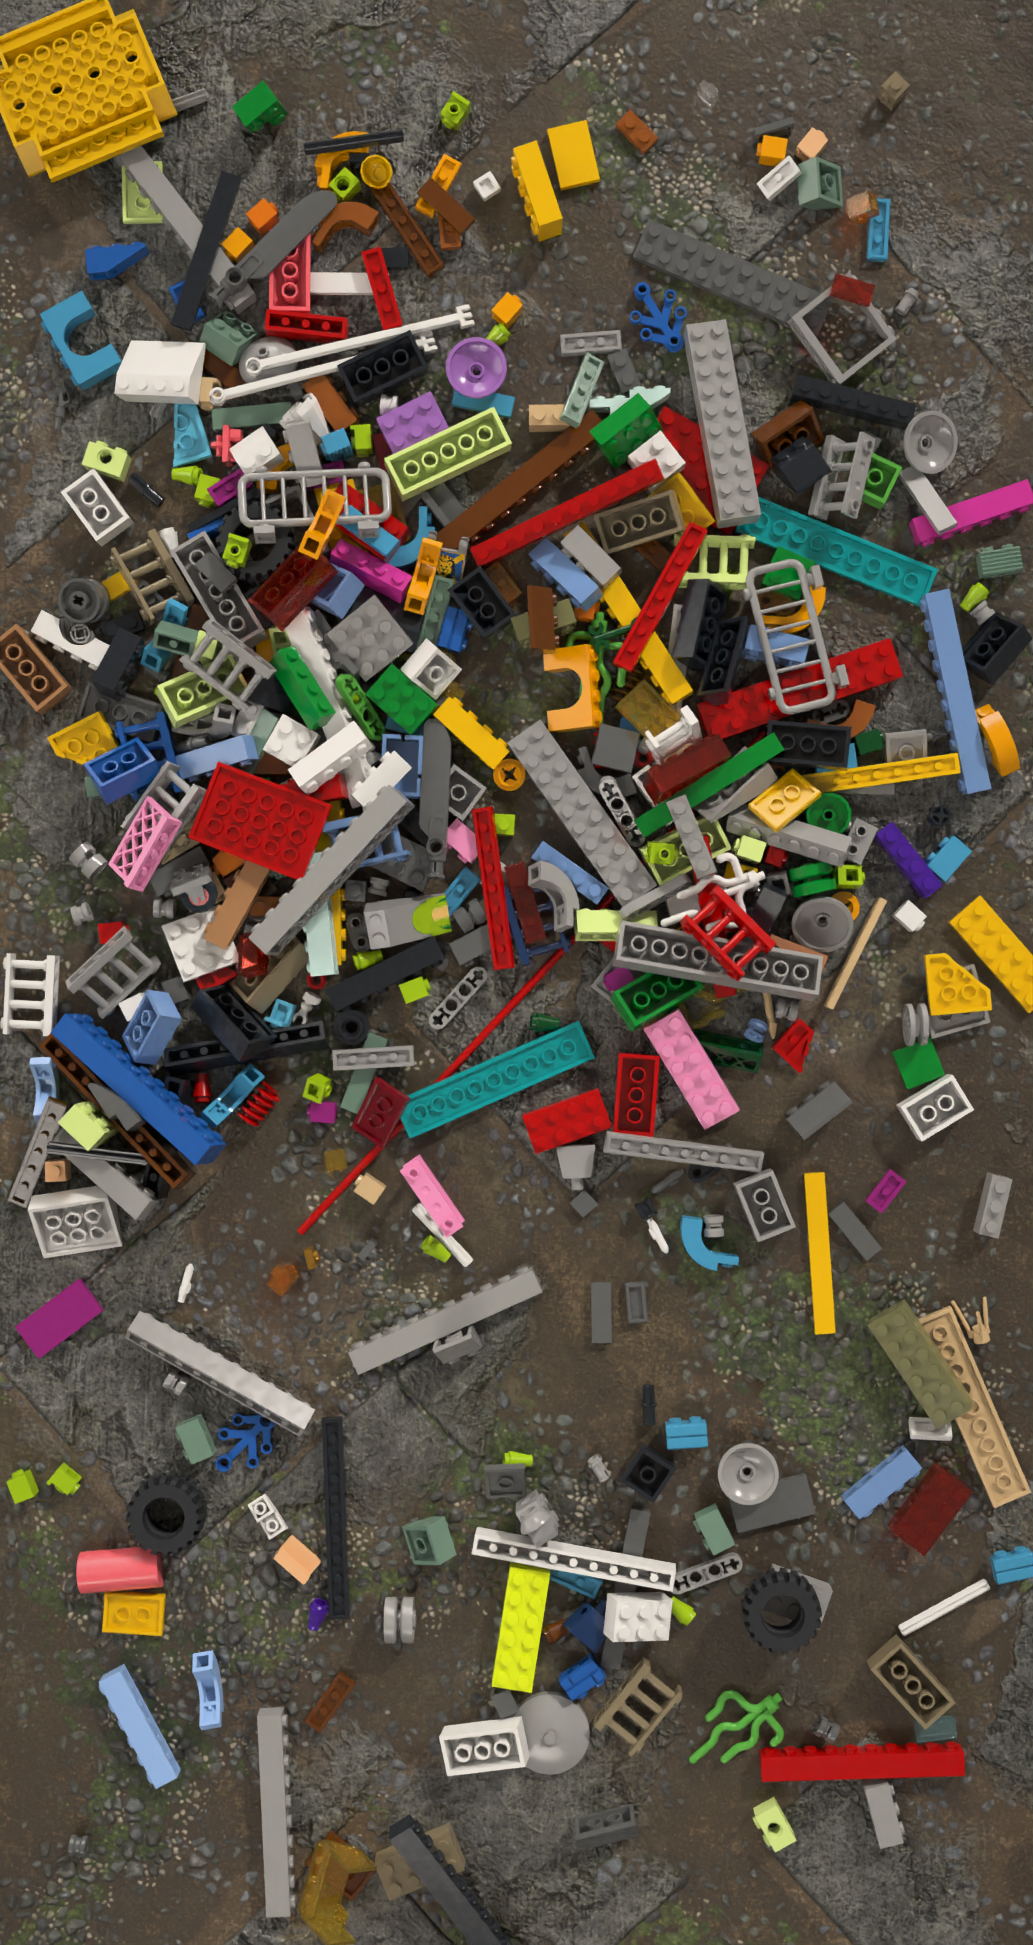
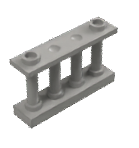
(854, 488)
(246, 657)
(183, 811)
(105, 954)

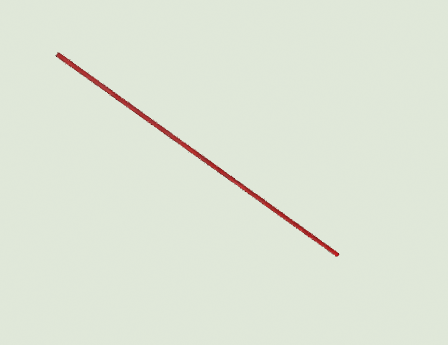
(467, 1052)

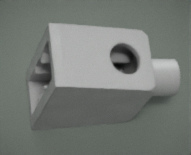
(576, 1162)

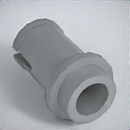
(907, 301)
(598, 1467)

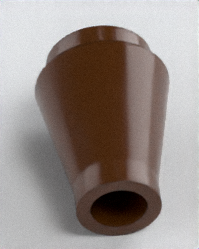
(555, 1631)

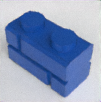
(454, 631)
(582, 1677)

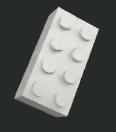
(484, 1746)

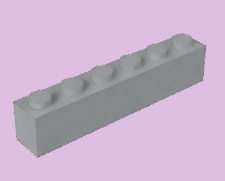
(794, 837)
(114, 1181)

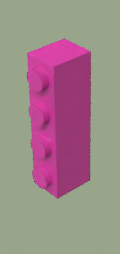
(371, 571)

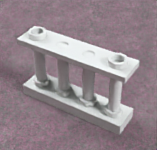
(675, 738)
(49, 985)

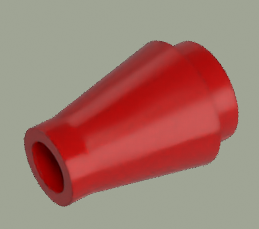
(202, 1090)

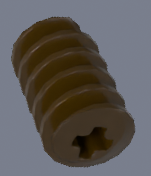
(631, 678)

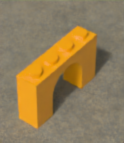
(586, 711)

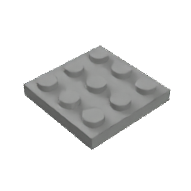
(370, 637)

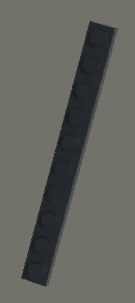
(335, 1517)

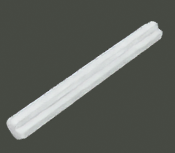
(944, 1607)

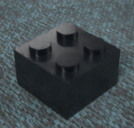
(647, 1472)

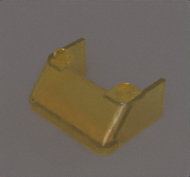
(324, 1889)

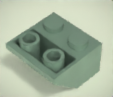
(227, 337)

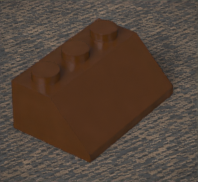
(785, 429)
(542, 620)

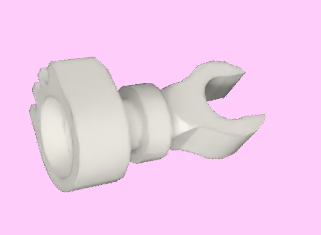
(310, 999)

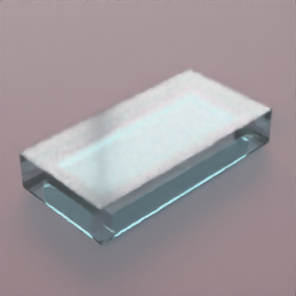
(941, 1729)

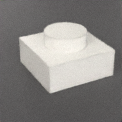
(487, 186)

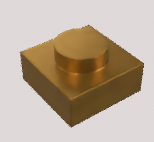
(312, 1257)

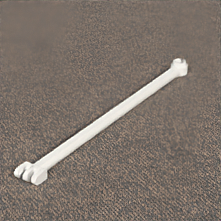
(347, 344)
(311, 372)

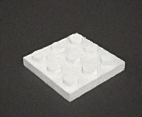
(191, 951)

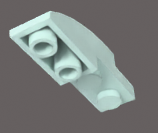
(653, 397)

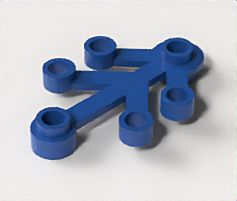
(659, 320)
(249, 1438)

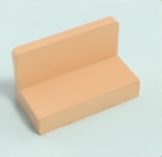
(297, 1559)

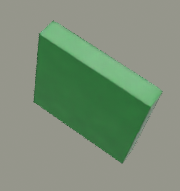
(918, 1064)

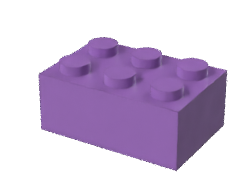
(411, 423)

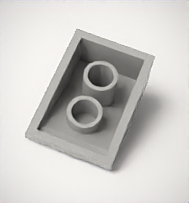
(457, 1344)

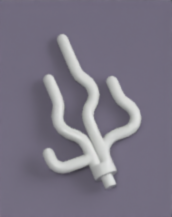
(740, 884)

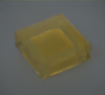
(336, 1159)

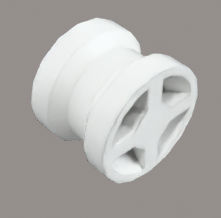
(388, 403)

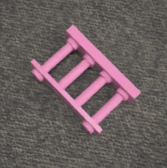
(432, 1196)

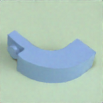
(46, 1083)
(209, 1683)

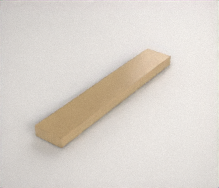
(854, 953)

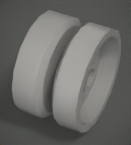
(399, 1619)

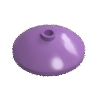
(474, 355)

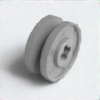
(915, 1024)

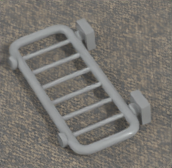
(265, 529)
(839, 675)

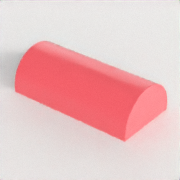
(291, 281)
(118, 1570)

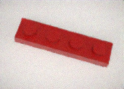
(381, 288)

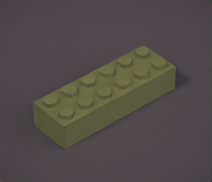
(920, 1364)

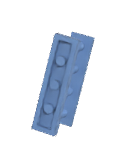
(333, 830)

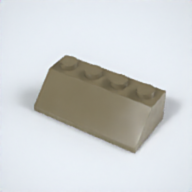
(264, 989)

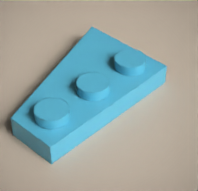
(190, 436)

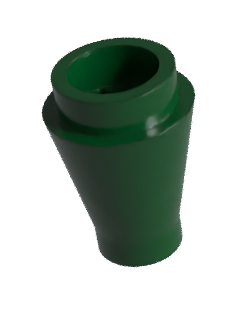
(541, 1022)

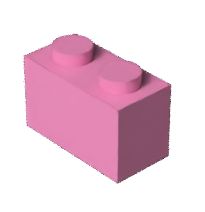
(463, 841)

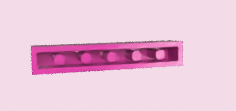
(977, 511)

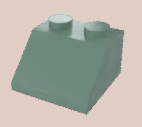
(819, 185)
(429, 1541)

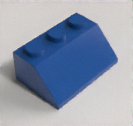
(122, 770)

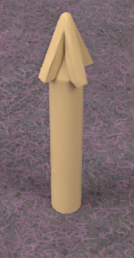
(770, 1014)

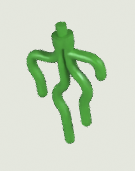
(600, 666)
(757, 1712)

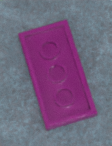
(59, 1318)

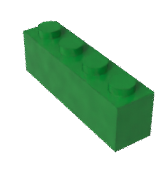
(302, 688)

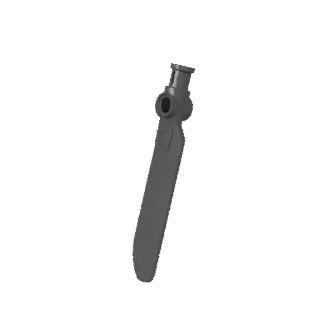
(276, 244)
(435, 793)

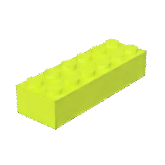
(520, 1627)

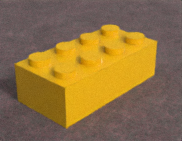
(537, 191)

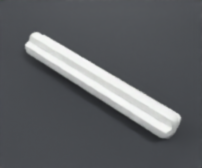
(449, 1242)

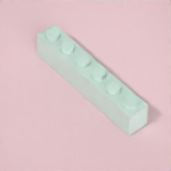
(321, 939)

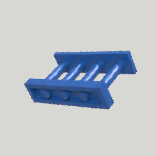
(165, 743)

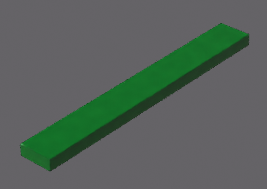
(712, 782)

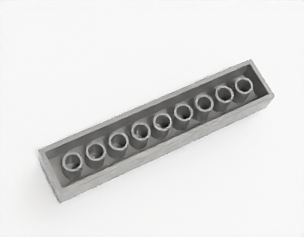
(721, 423)
(581, 814)
(331, 871)
(682, 956)

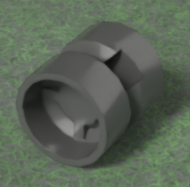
(470, 916)

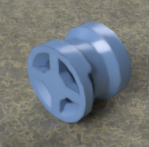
(756, 1030)

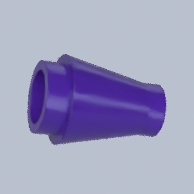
(317, 1613)

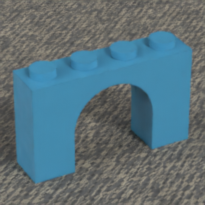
(60, 322)

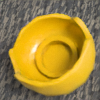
(376, 171)

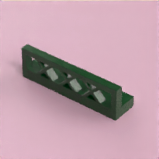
(726, 1046)

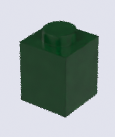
(868, 742)

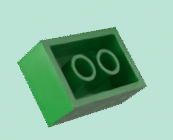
(625, 430)
(402, 700)

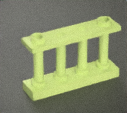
(722, 579)

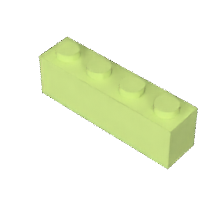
(604, 923)

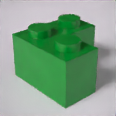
(258, 107)

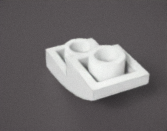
(268, 1516)

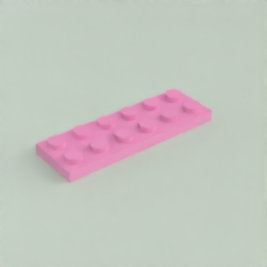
(691, 1068)

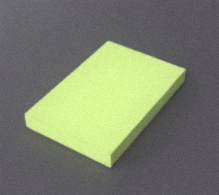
(136, 208)

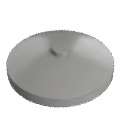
(554, 1732)

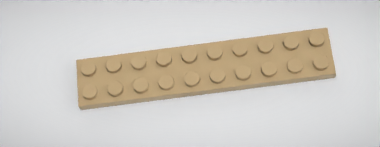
(981, 1425)

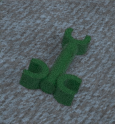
(600, 637)

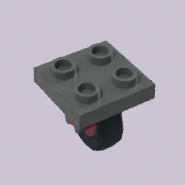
(195, 887)

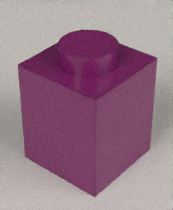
(617, 978)
(323, 1112)

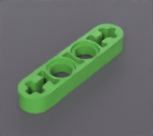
(362, 705)

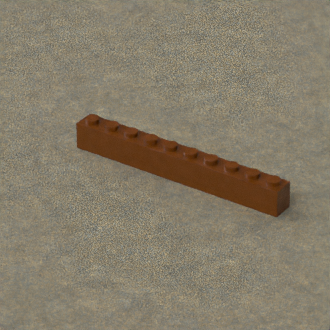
(520, 484)
(144, 1139)

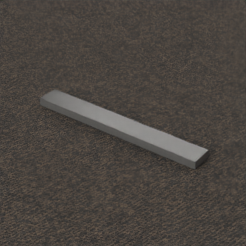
(683, 1152)

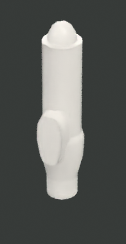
(655, 1233)
(186, 1285)

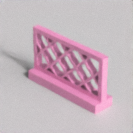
(152, 849)

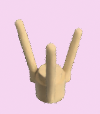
(980, 1331)

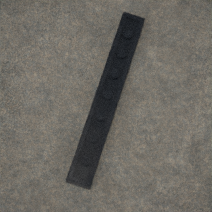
(206, 251)

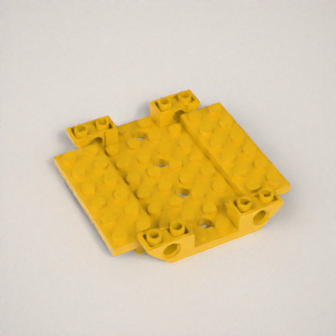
(90, 115)

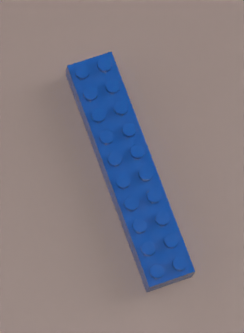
(139, 1088)

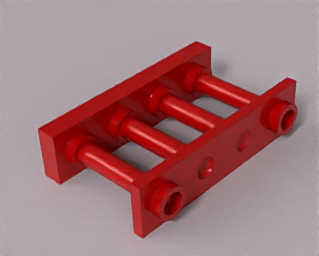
(746, 925)

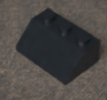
(482, 603)
(995, 647)

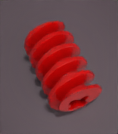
(260, 1105)

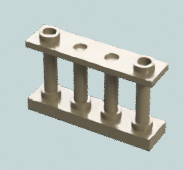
(163, 561)
(630, 1687)

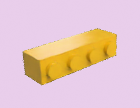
(471, 733)

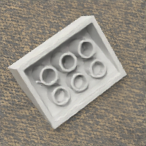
(161, 372)
(75, 1221)

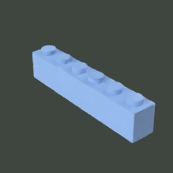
(139, 1726)

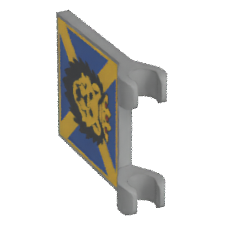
(451, 561)

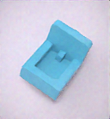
(281, 1014)

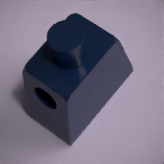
(588, 1624)

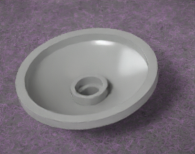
(266, 348)
(939, 442)
(822, 934)
(751, 1487)

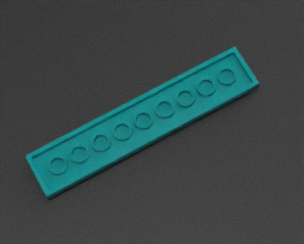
(841, 552)
(496, 1079)

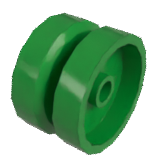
(839, 810)
(812, 879)

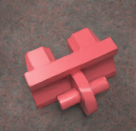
(225, 442)

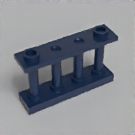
(526, 953)

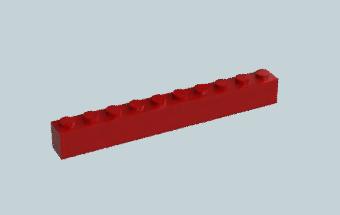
(568, 513)
(861, 1762)

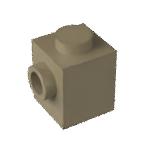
(893, 90)

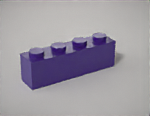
(907, 860)

